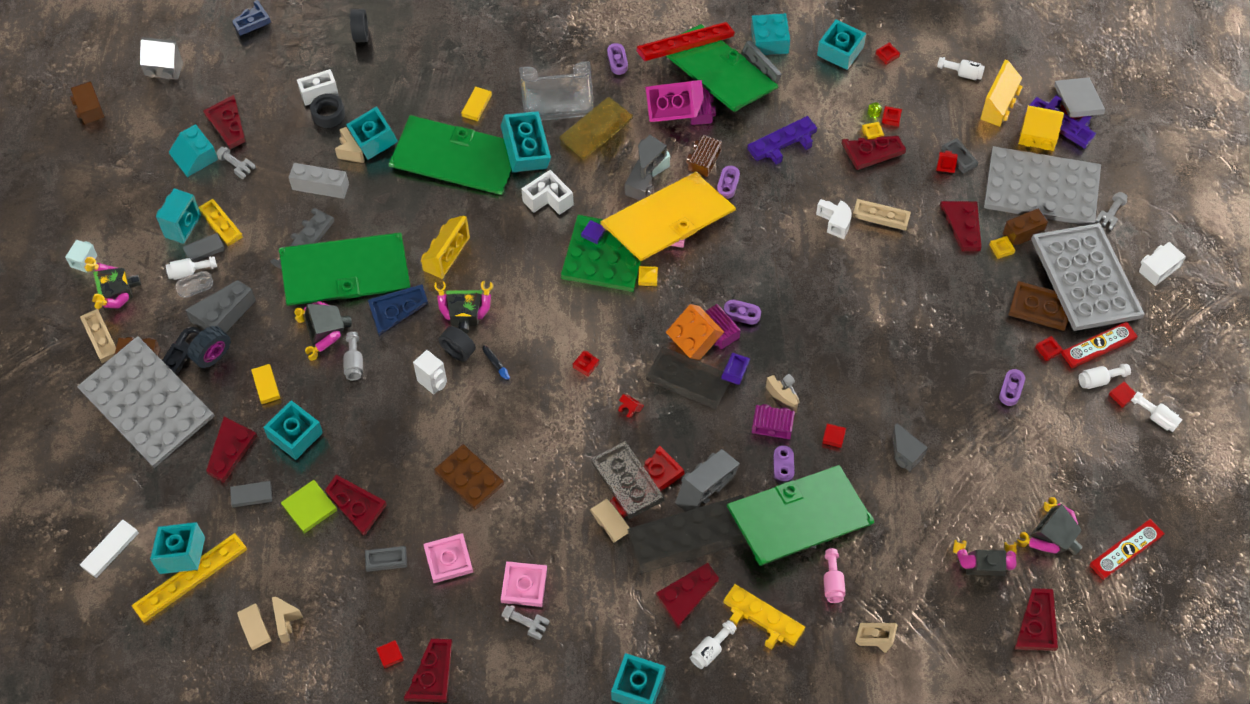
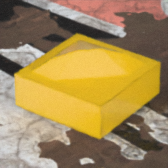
(648, 276)

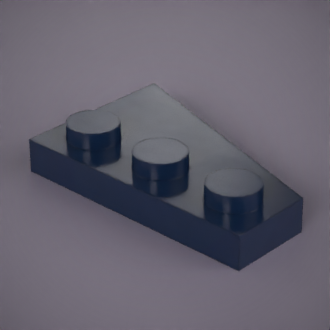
(396, 306)

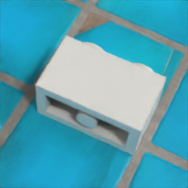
(316, 85)
(1161, 263)
(430, 372)

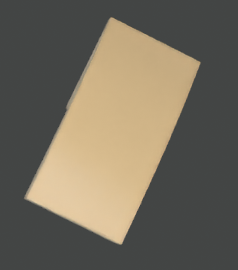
(783, 397)
(610, 520)
(254, 626)

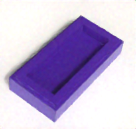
(735, 368)

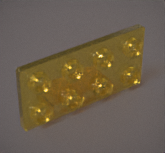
(596, 127)

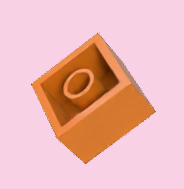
(694, 332)

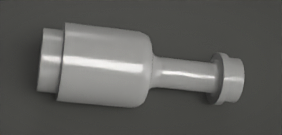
(353, 359)

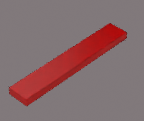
(685, 41)

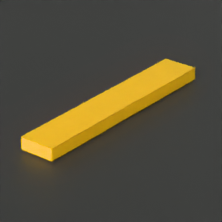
(185, 581)

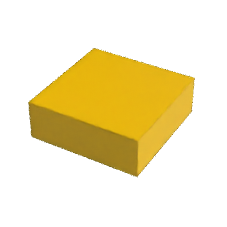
(872, 130)
(1002, 247)

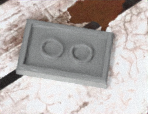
(1079, 97)

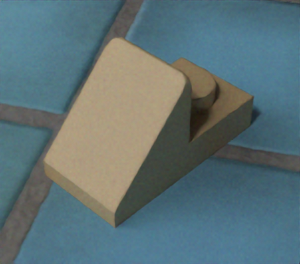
(349, 149)
(284, 614)
(876, 635)

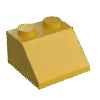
(1040, 128)

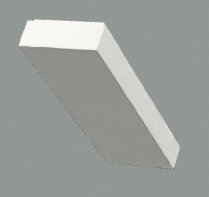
(109, 548)

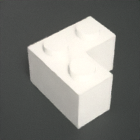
(547, 190)

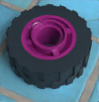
(209, 346)

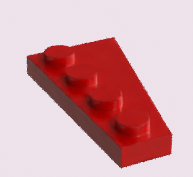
(661, 469)

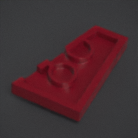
(226, 121)
(869, 152)
(965, 223)
(229, 448)
(356, 503)
(687, 592)
(1039, 623)
(432, 676)

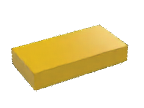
(476, 103)
(265, 384)

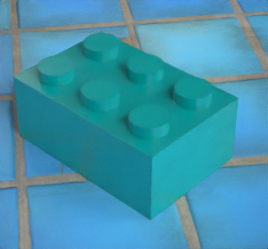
(525, 141)

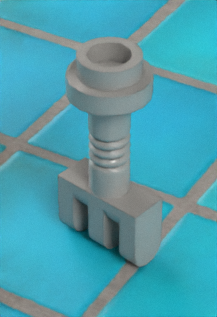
(224, 153)
(1119, 199)
(532, 624)

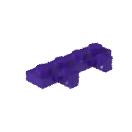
(1070, 128)
(771, 144)

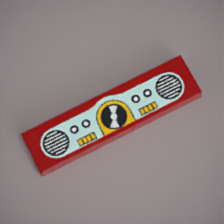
(1099, 345)
(1126, 549)

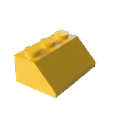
(1002, 95)
(446, 247)

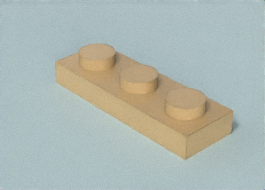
(881, 214)
(99, 335)

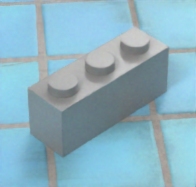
(319, 180)

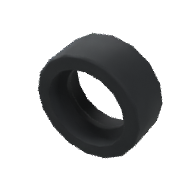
(359, 25)
(331, 120)
(457, 343)

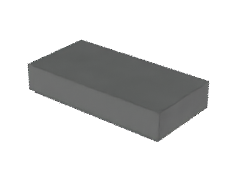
(965, 159)
(204, 248)
(251, 494)
(386, 558)

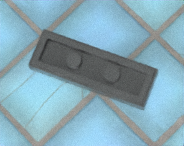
(760, 61)

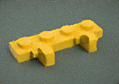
(777, 623)

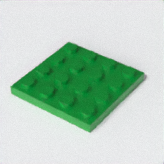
(599, 264)

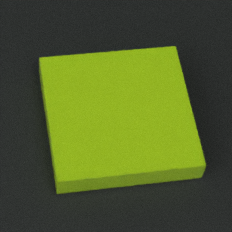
(309, 506)

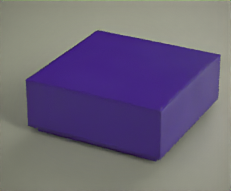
(593, 232)

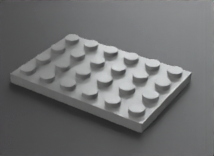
(1056, 185)
(1087, 276)
(146, 401)

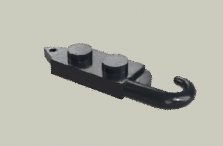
(177, 353)

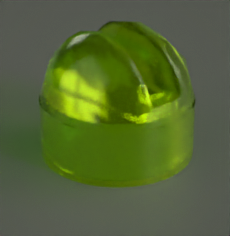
(872, 111)

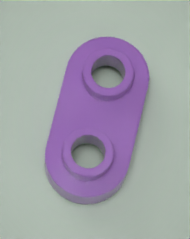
(617, 62)
(728, 184)
(742, 312)
(1012, 389)
(783, 463)

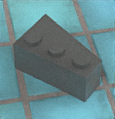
(222, 307)
(706, 479)

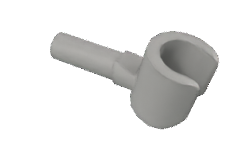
(787, 381)

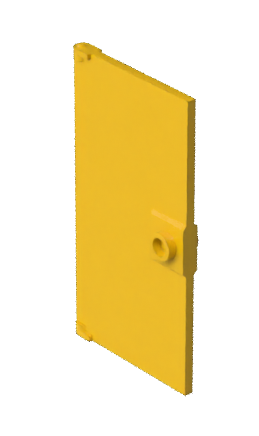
(668, 216)

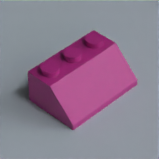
(674, 100)

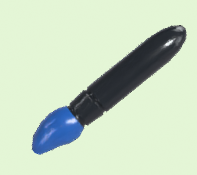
(496, 363)

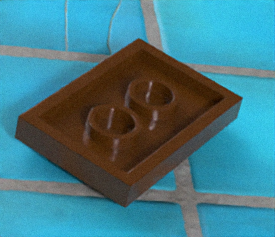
(1038, 306)
(469, 476)

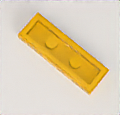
(220, 222)

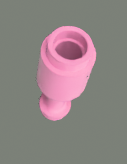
(833, 580)

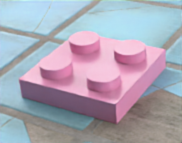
(448, 558)
(524, 584)

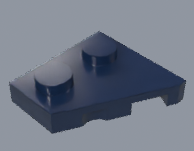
(251, 19)

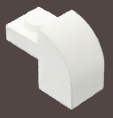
(838, 217)

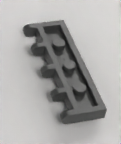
(312, 231)

